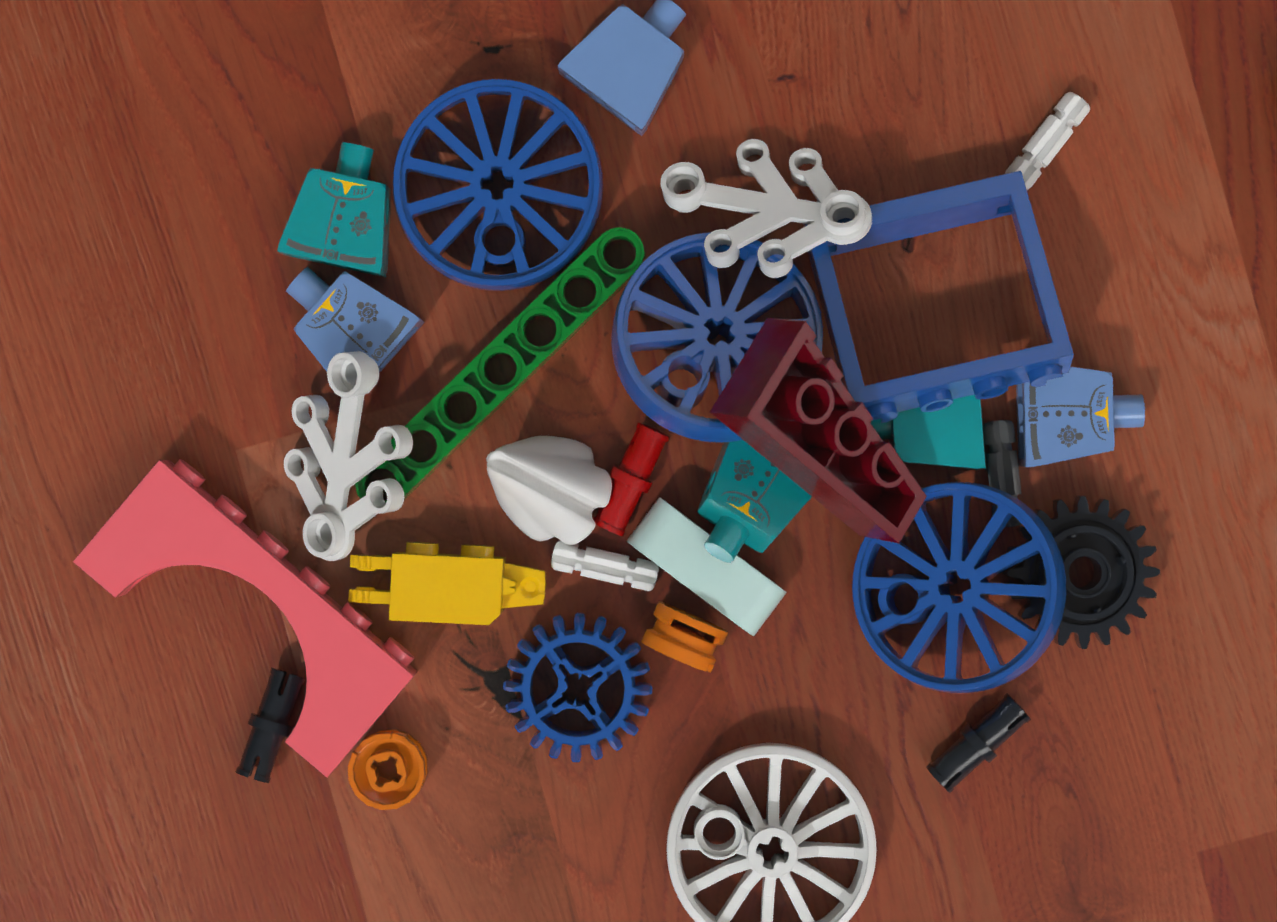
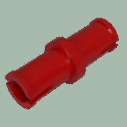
(631, 478)

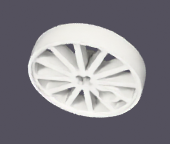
(791, 838)

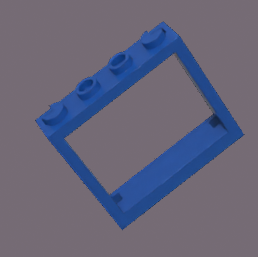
(982, 377)

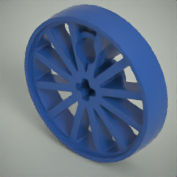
(498, 211)
(693, 327)
(942, 607)

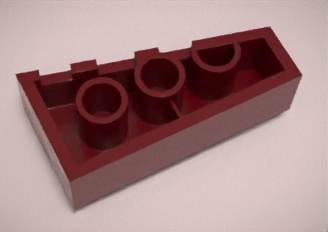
(807, 424)

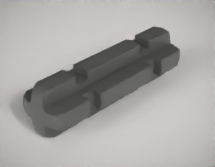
(1002, 461)

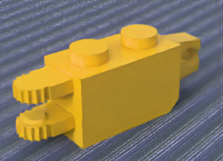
(449, 586)

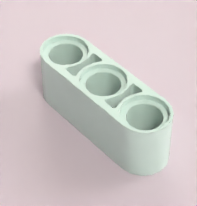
(679, 549)

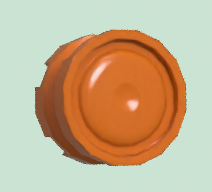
(682, 642)
(387, 769)

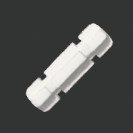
(1050, 138)
(605, 566)

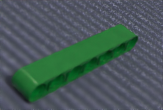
(528, 358)

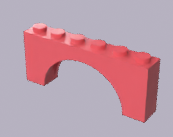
(347, 666)

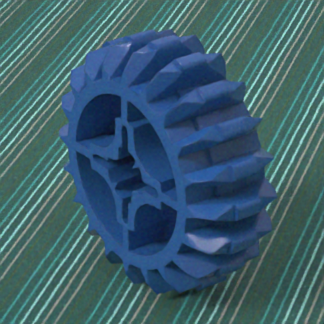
(604, 726)

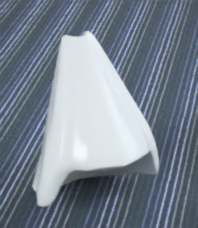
(549, 487)

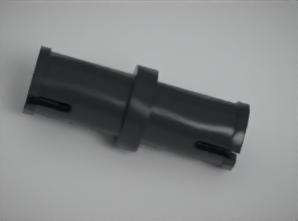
(270, 725)
(978, 743)

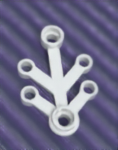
(770, 209)
(332, 524)

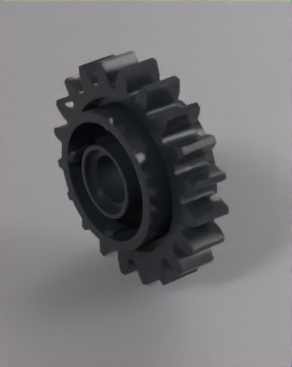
(1116, 564)

